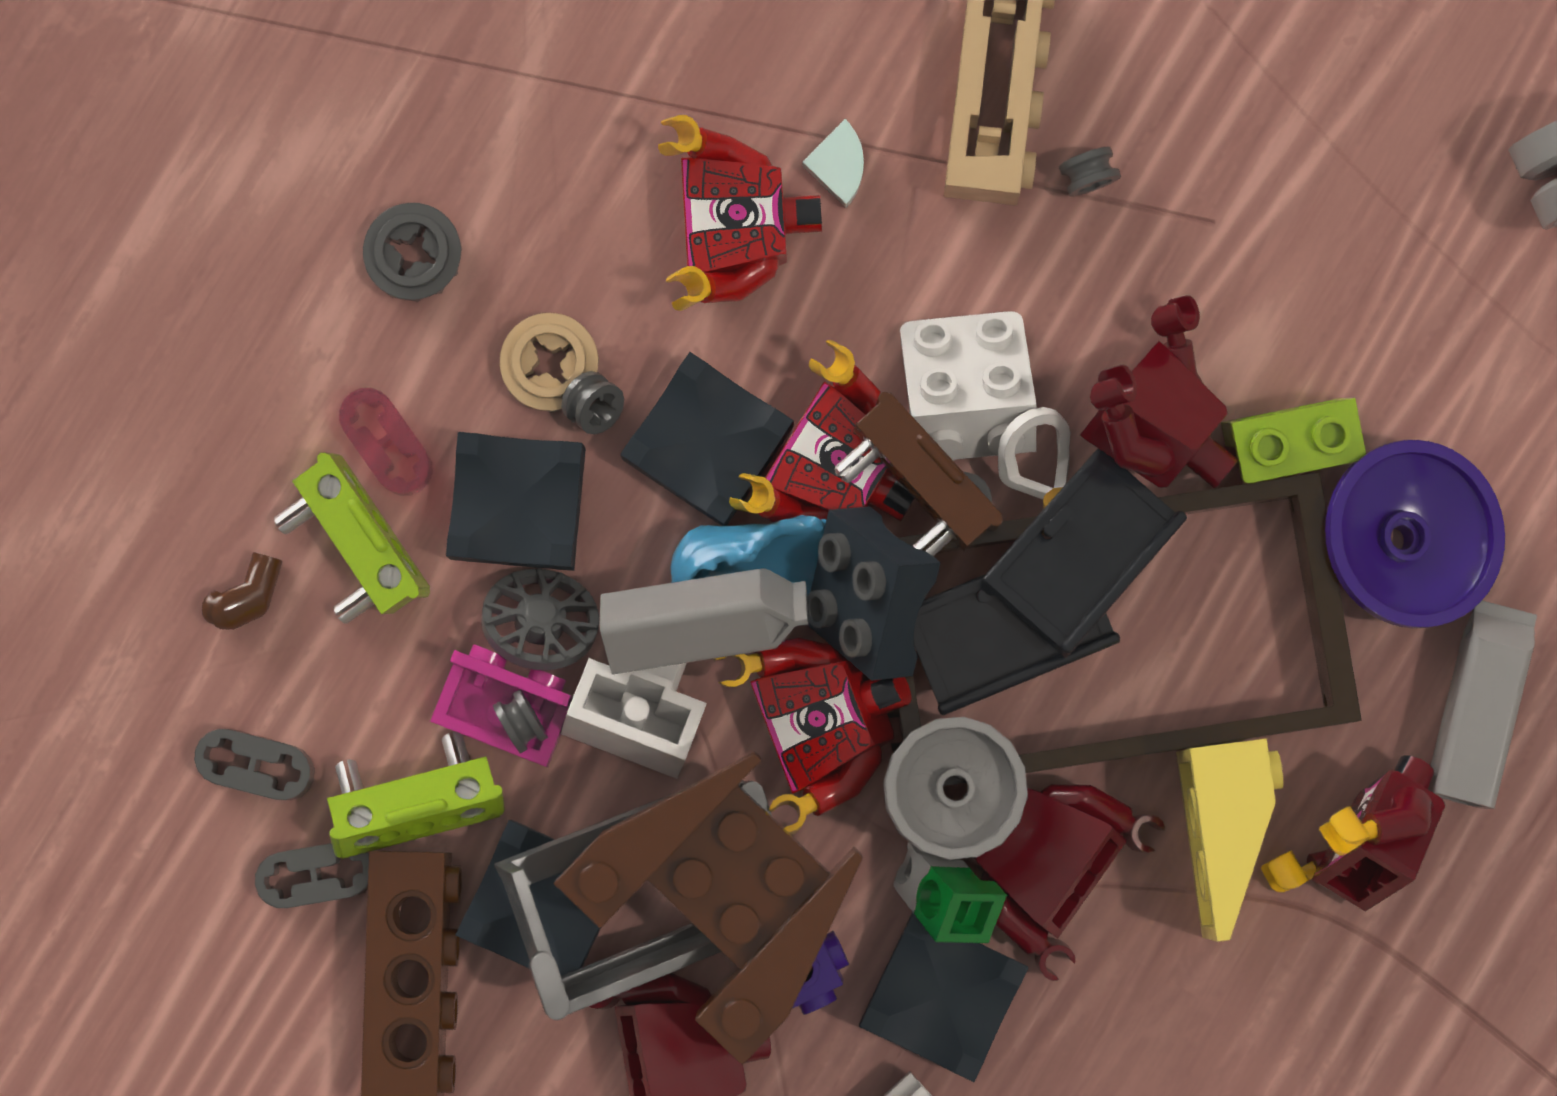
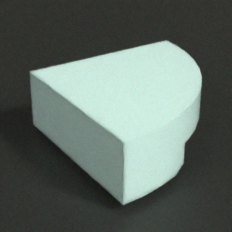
(838, 163)

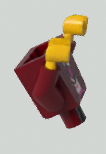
(1373, 843)

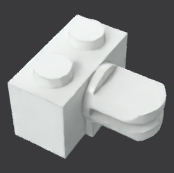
(635, 715)

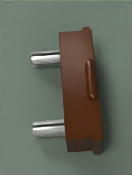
(924, 472)

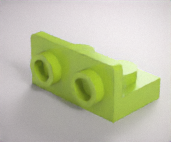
(1296, 439)

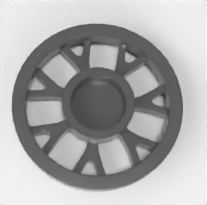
(540, 619)

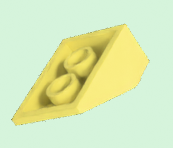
(1226, 815)

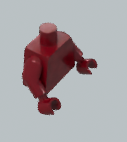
(1161, 409)
(1056, 861)
(668, 1048)

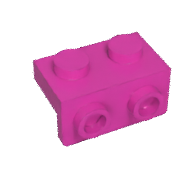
(480, 682)

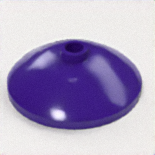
(1447, 526)

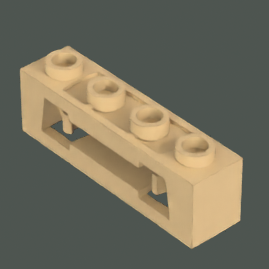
(986, 174)

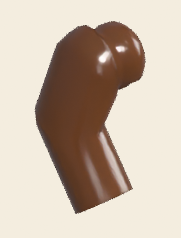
(246, 601)

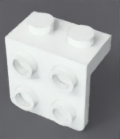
(969, 380)

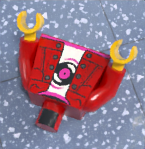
(732, 215)
(804, 472)
(821, 720)

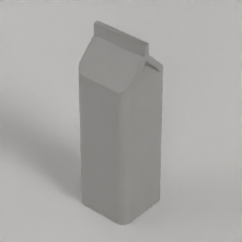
(699, 619)
(1482, 705)

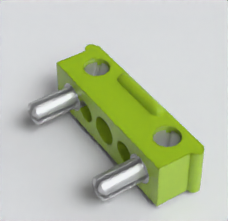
(359, 534)
(413, 805)

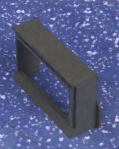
(612, 974)

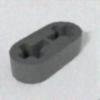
(250, 779)
(311, 892)

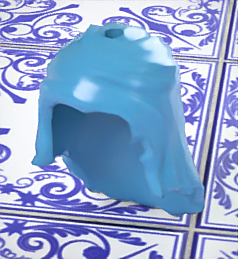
(782, 547)

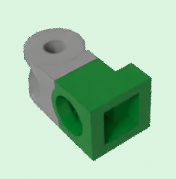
(949, 897)

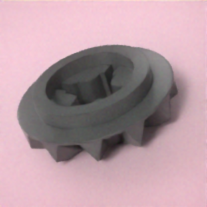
(403, 225)

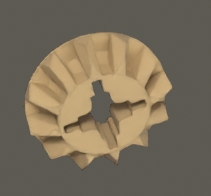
(520, 358)

